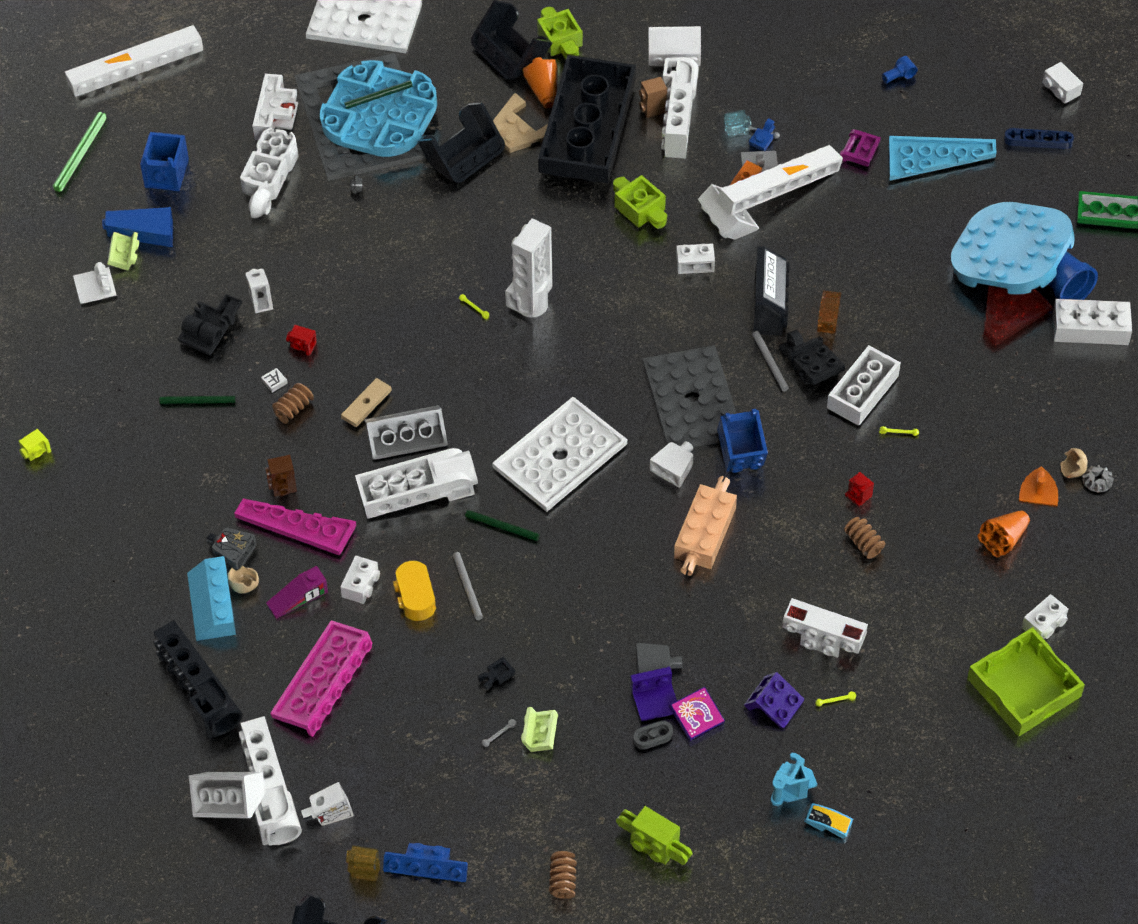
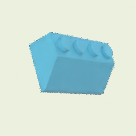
(211, 599)

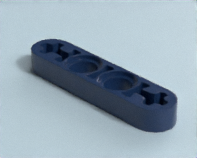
(1038, 141)

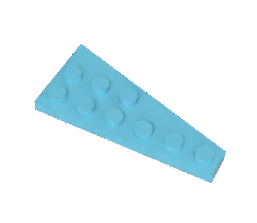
(926, 154)

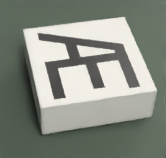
(274, 380)

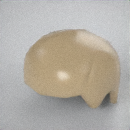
(1075, 463)
(243, 580)

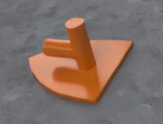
(1039, 488)

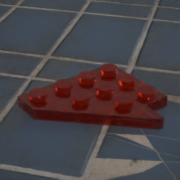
(1011, 312)

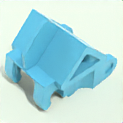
(792, 781)

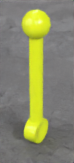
(485, 315)
(883, 430)
(851, 696)

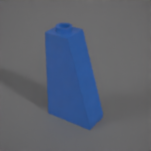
(152, 224)

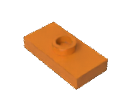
(747, 171)

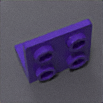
(653, 693)
(775, 699)

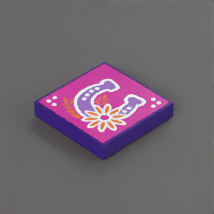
(697, 713)

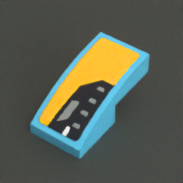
(829, 819)

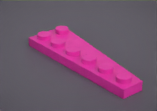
(315, 530)

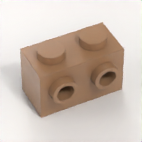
(653, 97)

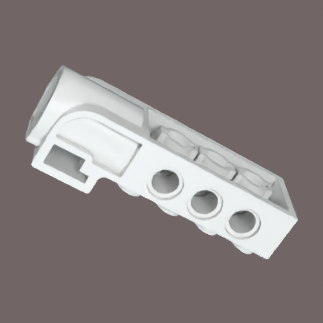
(680, 94)
(531, 270)
(417, 481)
(276, 808)

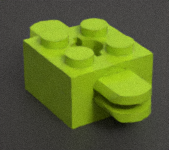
(561, 31)
(648, 200)
(654, 836)

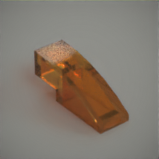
(829, 312)

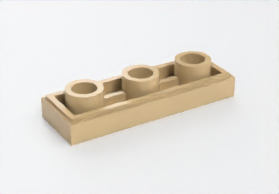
(366, 402)

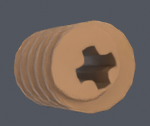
(292, 402)
(864, 538)
(562, 875)

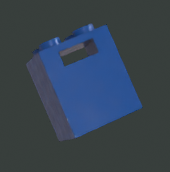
(164, 174)
(742, 441)

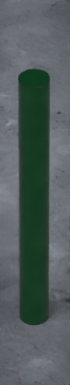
(367, 98)
(196, 399)
(502, 525)

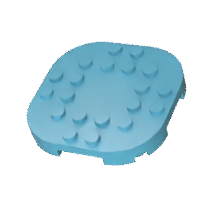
(384, 124)
(1012, 247)

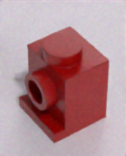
(302, 339)
(859, 489)

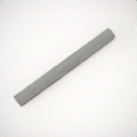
(770, 361)
(467, 586)

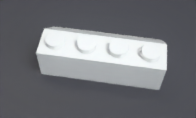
(226, 794)

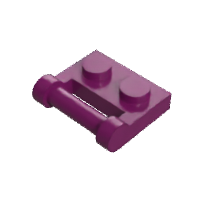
(865, 149)

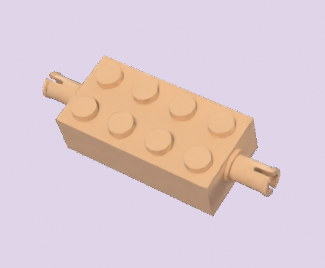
(705, 526)

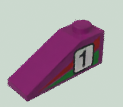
(298, 592)

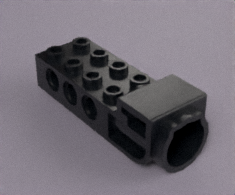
(209, 700)

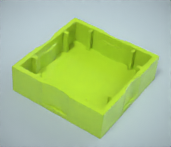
(1025, 682)

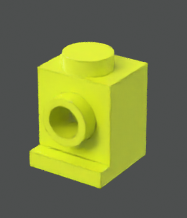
(34, 445)

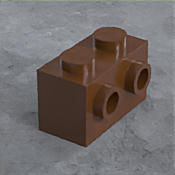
(281, 475)

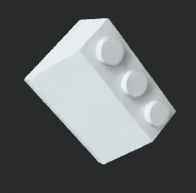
(673, 43)
(729, 226)

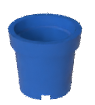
(1073, 279)

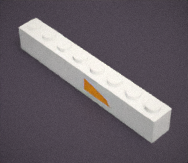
(134, 61)
(779, 180)

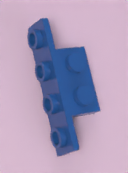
(426, 862)

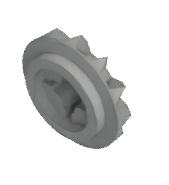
(1101, 484)

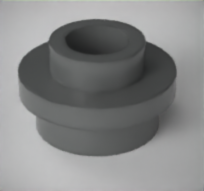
(356, 184)

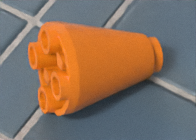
(542, 79)
(1003, 532)

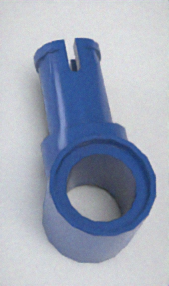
(903, 68)

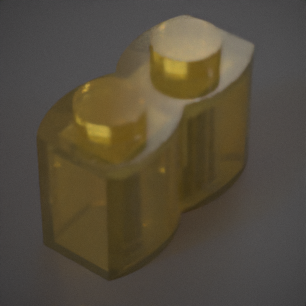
(363, 863)

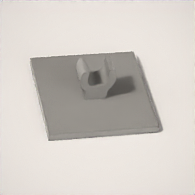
(764, 159)

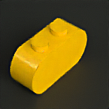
(414, 591)

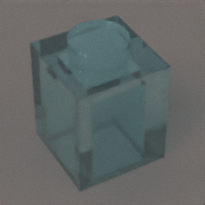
(736, 123)

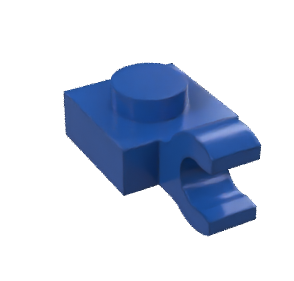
(762, 138)

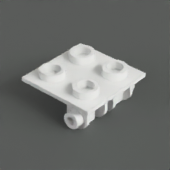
(95, 284)

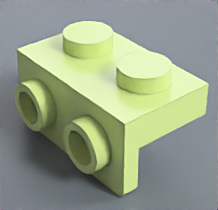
(123, 250)
(539, 729)

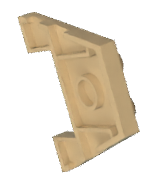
(513, 129)

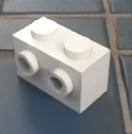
(1062, 82)
(695, 258)
(360, 579)
(1046, 617)

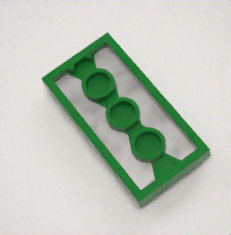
(1107, 209)

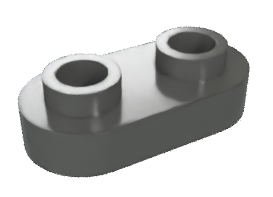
(652, 735)

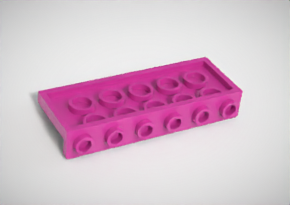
(322, 677)

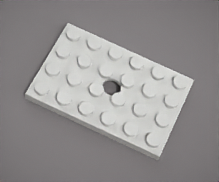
(387, 29)
(569, 429)

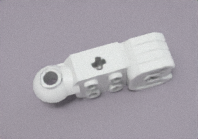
(268, 169)

